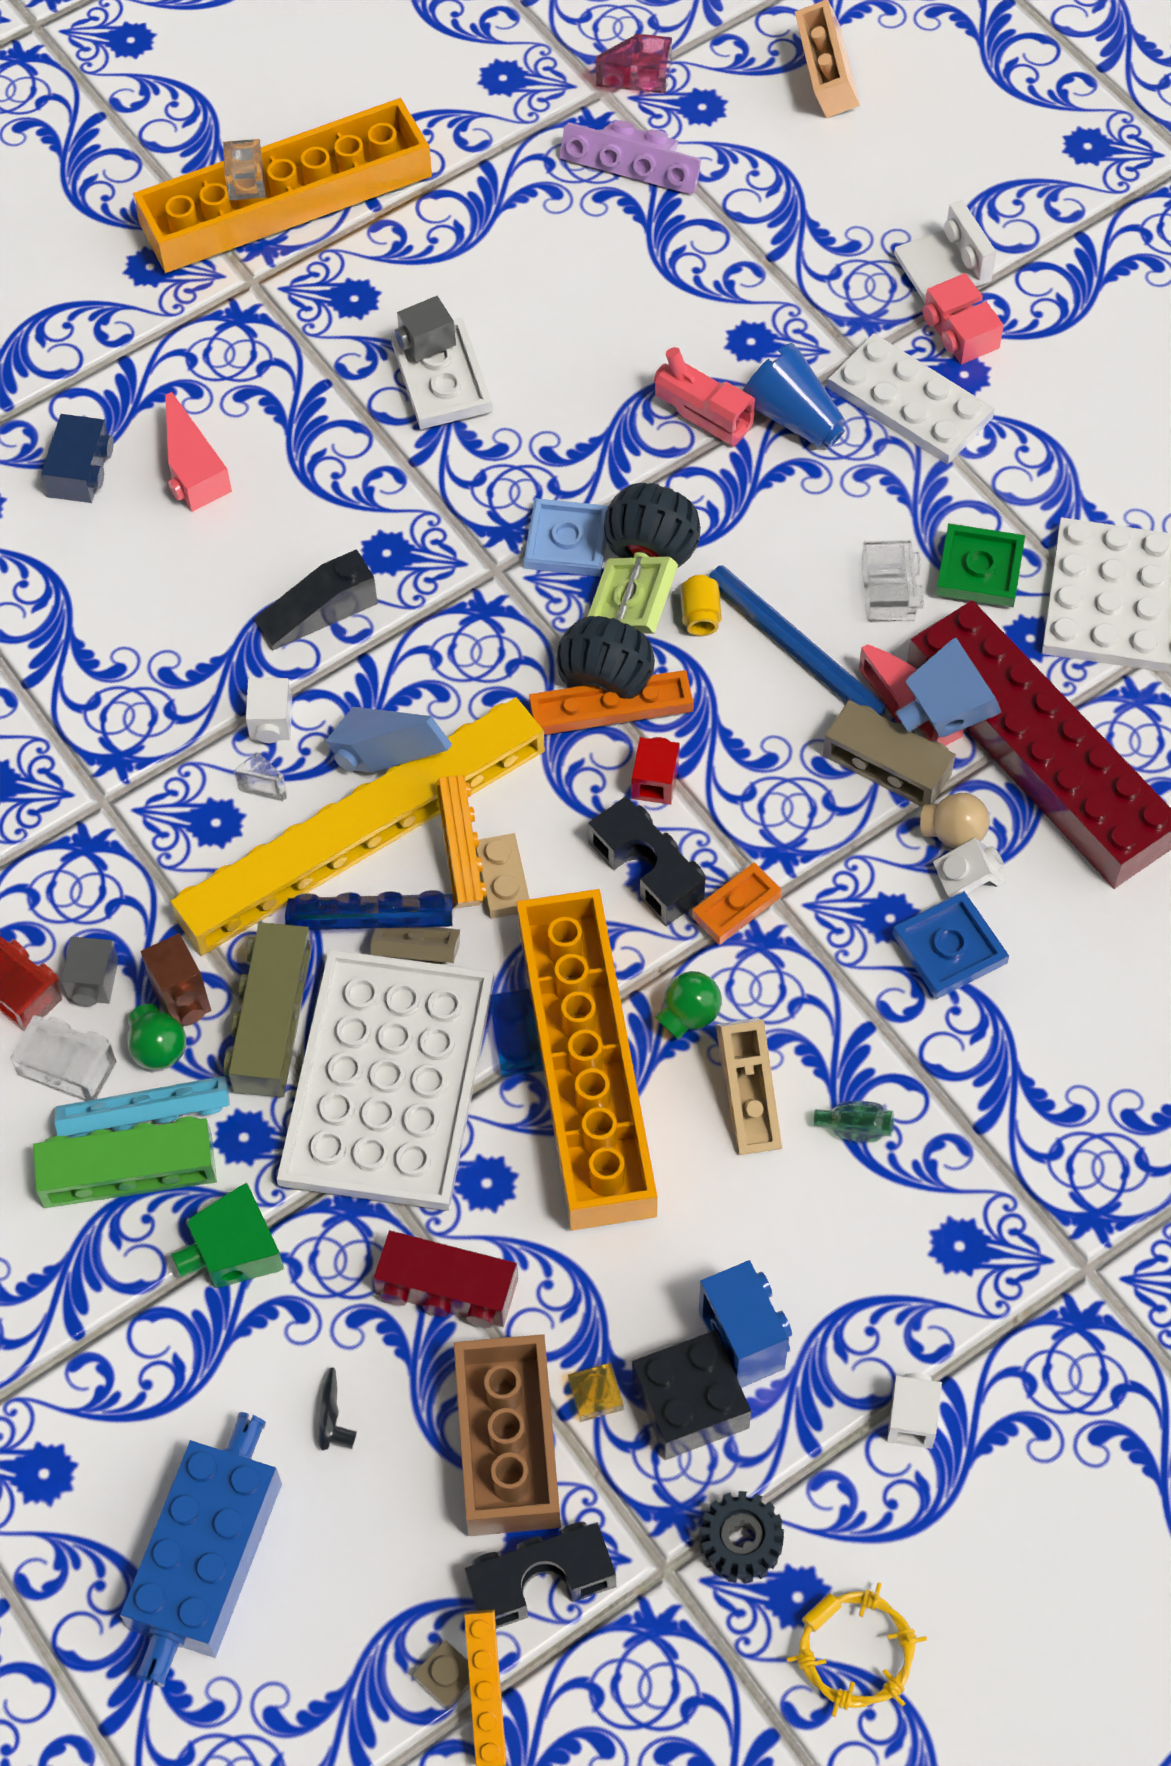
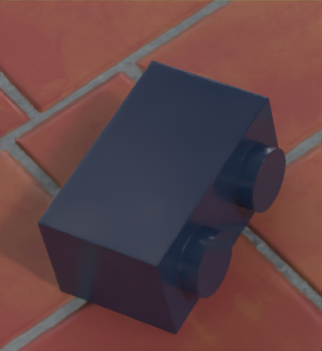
(77, 458)

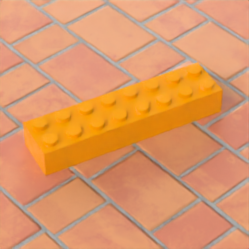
(303, 181)
(586, 1060)

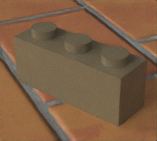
(888, 754)

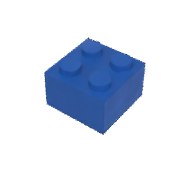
(746, 1321)

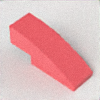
(888, 679)

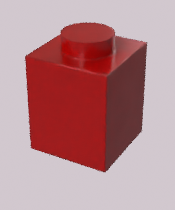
(655, 770)

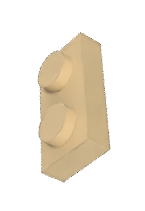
(502, 874)

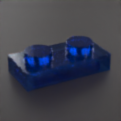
(515, 1033)

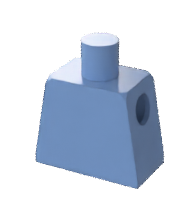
(948, 693)

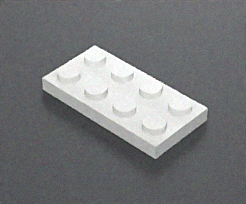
(910, 398)

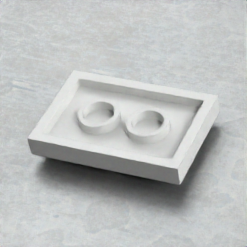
(445, 384)

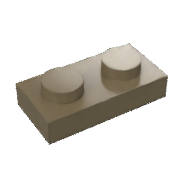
(420, 943)

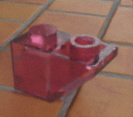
(636, 64)

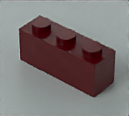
(445, 1279)

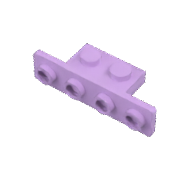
(632, 154)

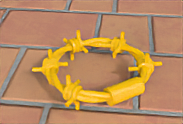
(822, 1613)

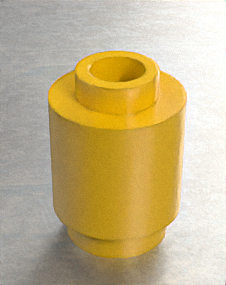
(700, 605)

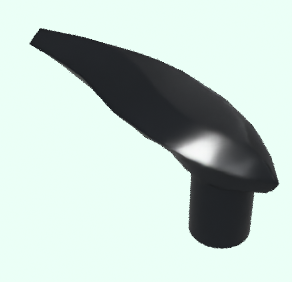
(329, 1411)

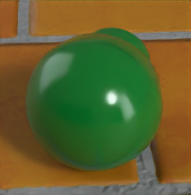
(689, 1003)
(155, 1038)

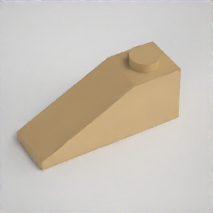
(749, 1085)

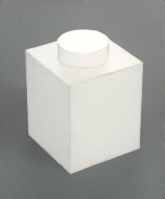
(269, 709)
(914, 1410)

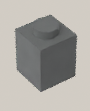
(425, 329)
(90, 970)

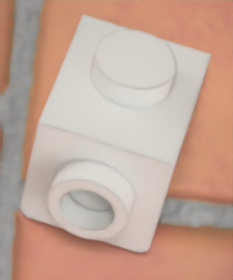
(969, 867)

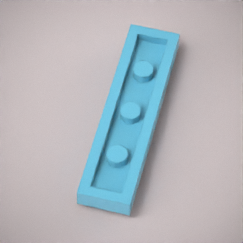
(155, 1104)

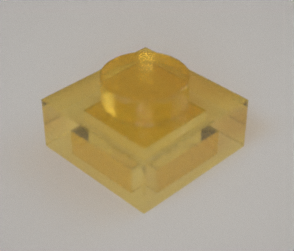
(595, 1392)

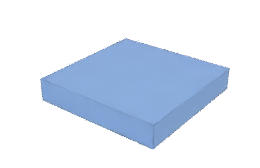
(566, 537)

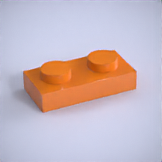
(736, 903)

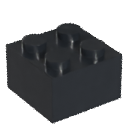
(691, 1394)

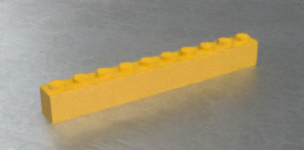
(353, 828)

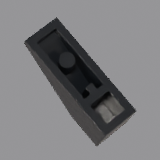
(320, 599)

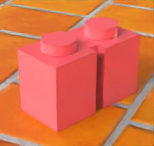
(964, 328)

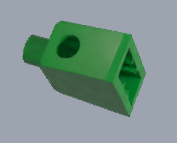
(230, 1241)

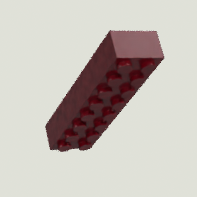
(1056, 752)

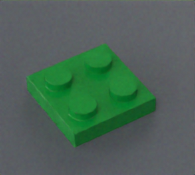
(980, 565)

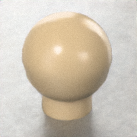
(955, 819)

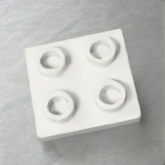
(949, 252)

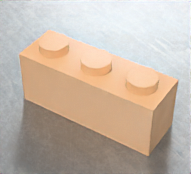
(827, 58)

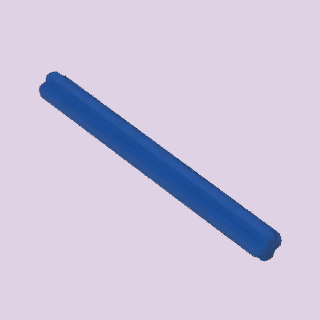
(794, 640)

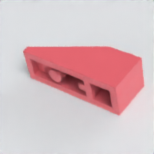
(194, 465)

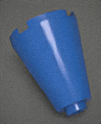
(796, 398)

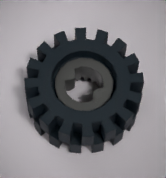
(755, 1556)

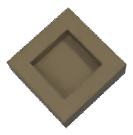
(444, 1675)

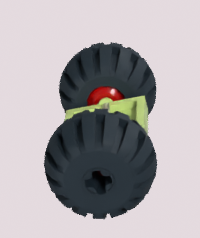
(652, 536)

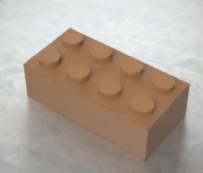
(506, 1435)

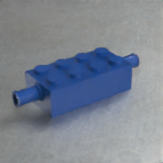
(201, 1549)

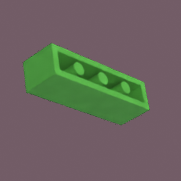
(124, 1162)

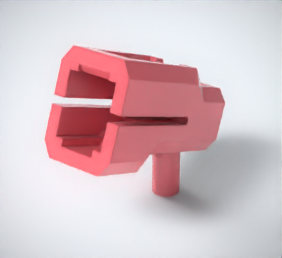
(703, 401)

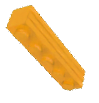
(460, 841)
(485, 1688)

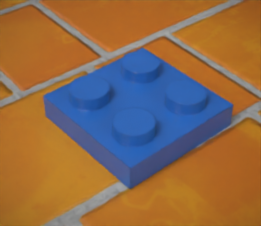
(950, 945)

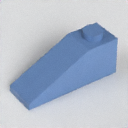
(383, 739)

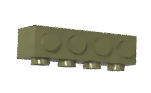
(269, 1010)

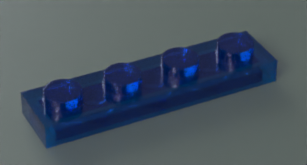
(367, 912)

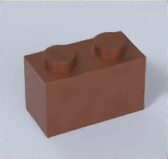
(176, 980)

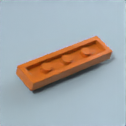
(590, 707)

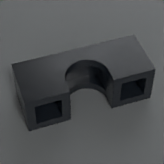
(628, 834)
(574, 1556)

